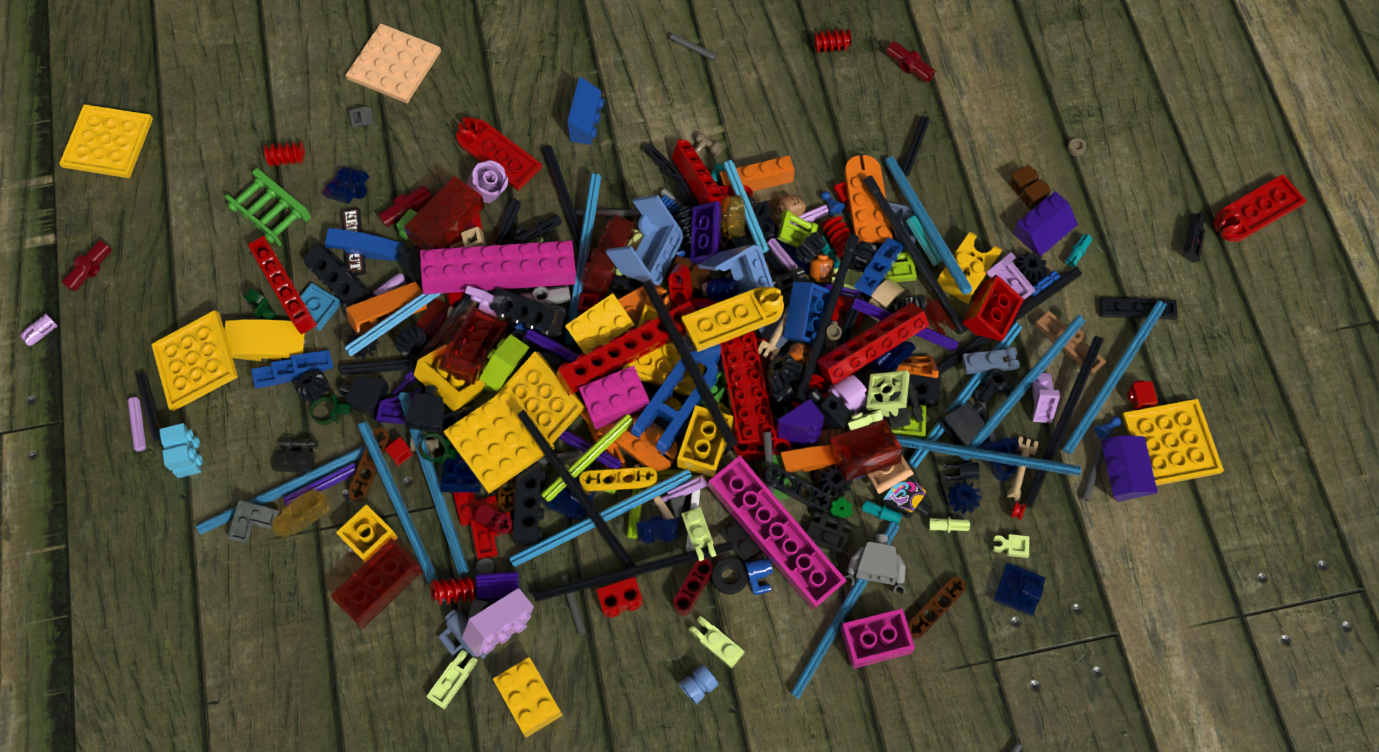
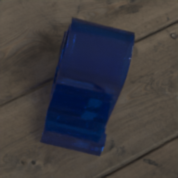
(1006, 446)

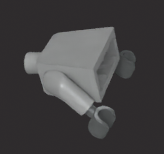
(878, 563)

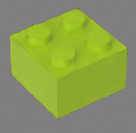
(503, 362)

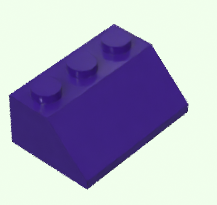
(1046, 224)
(705, 231)
(801, 425)
(1129, 467)

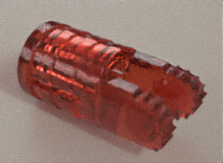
(938, 315)

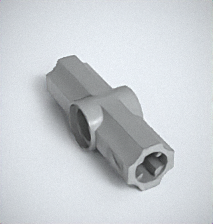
(553, 295)

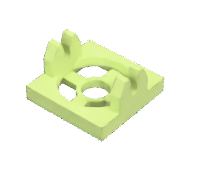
(888, 378)

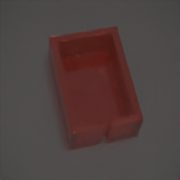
(866, 450)

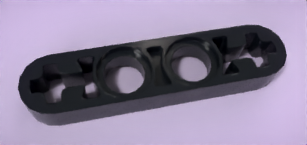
(796, 485)

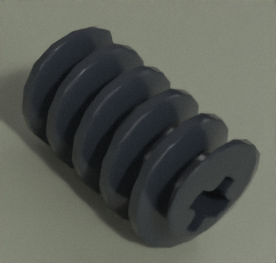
(685, 217)

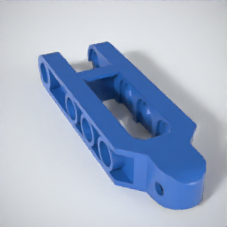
(677, 420)

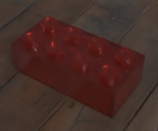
(445, 215)
(600, 270)
(472, 345)
(376, 583)

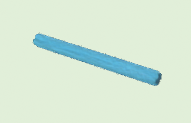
(750, 217)

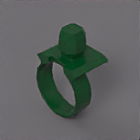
(261, 305)
(339, 408)
(445, 452)

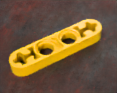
(618, 482)

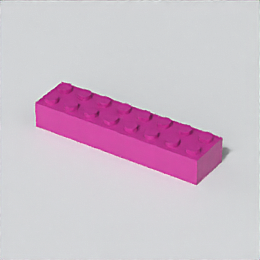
(498, 267)
(776, 532)

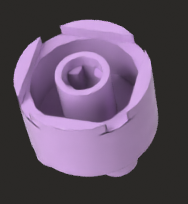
(488, 180)
(850, 392)

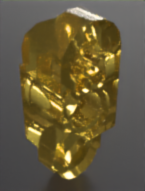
(733, 217)
(287, 524)

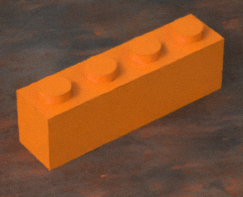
(763, 174)
(374, 310)

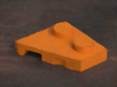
(920, 366)

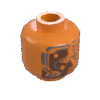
(822, 268)
(800, 352)

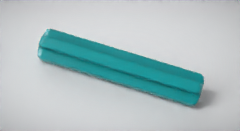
(924, 240)

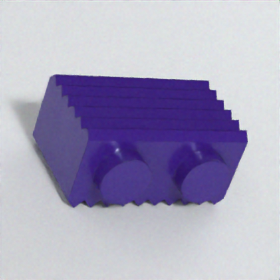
(496, 585)

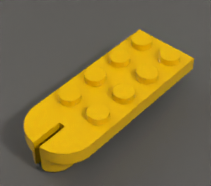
(733, 317)

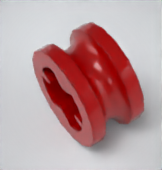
(1018, 510)

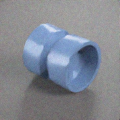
(701, 682)

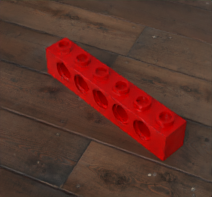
(282, 285)
(872, 343)

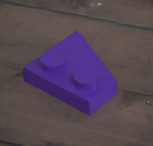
(391, 410)

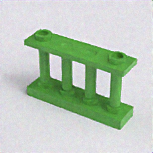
(273, 190)

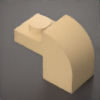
(471, 238)
(885, 295)

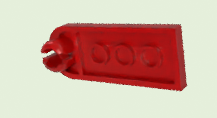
(488, 144)
(1258, 209)

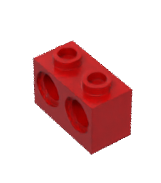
(618, 591)

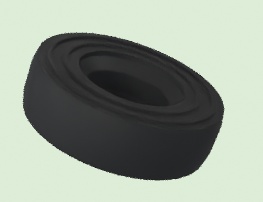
(729, 588)

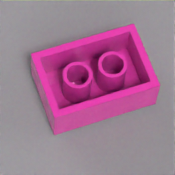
(614, 397)
(877, 638)

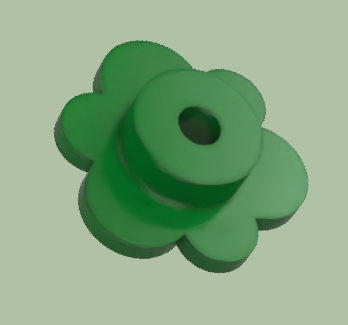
(841, 504)

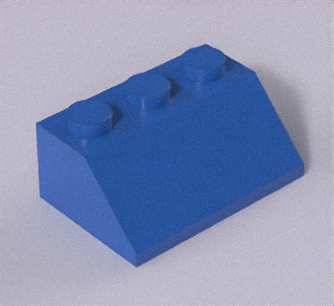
(585, 112)
(805, 312)

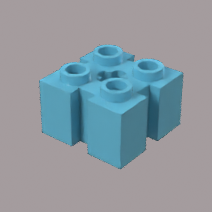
(181, 450)

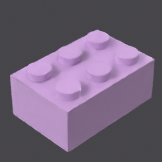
(498, 623)

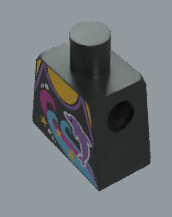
(907, 498)

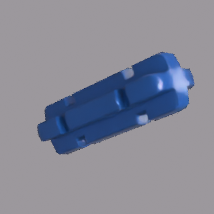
(1045, 282)

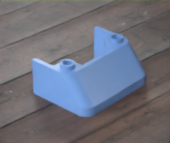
(657, 246)
(745, 264)

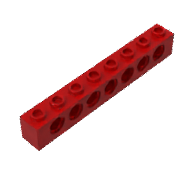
(572, 382)

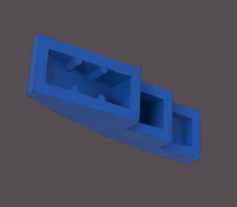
(365, 244)
(879, 266)
(291, 369)

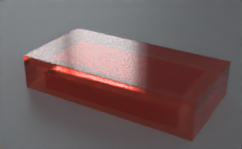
(433, 317)

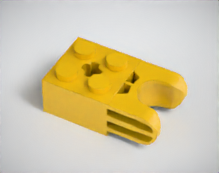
(973, 266)

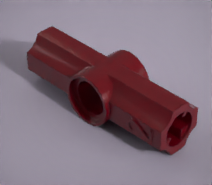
(910, 62)
(403, 204)
(86, 266)

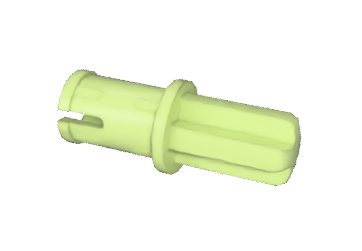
(948, 524)

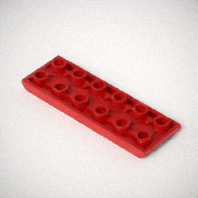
(746, 389)

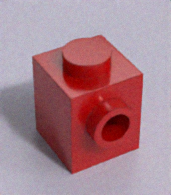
(1142, 395)

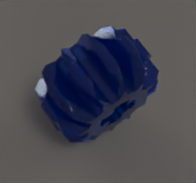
(721, 289)
(963, 503)

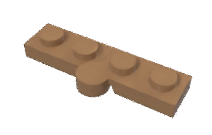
(1053, 327)

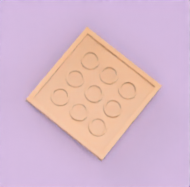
(393, 63)

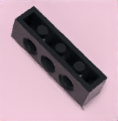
(316, 261)
(505, 300)
(928, 385)
(522, 534)

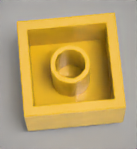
(366, 533)

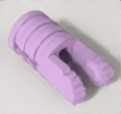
(393, 283)
(38, 330)

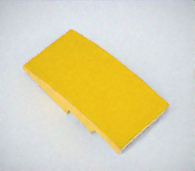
(263, 339)

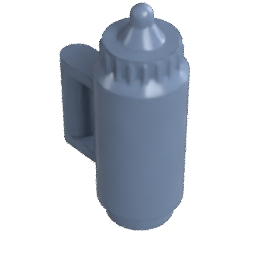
(456, 624)

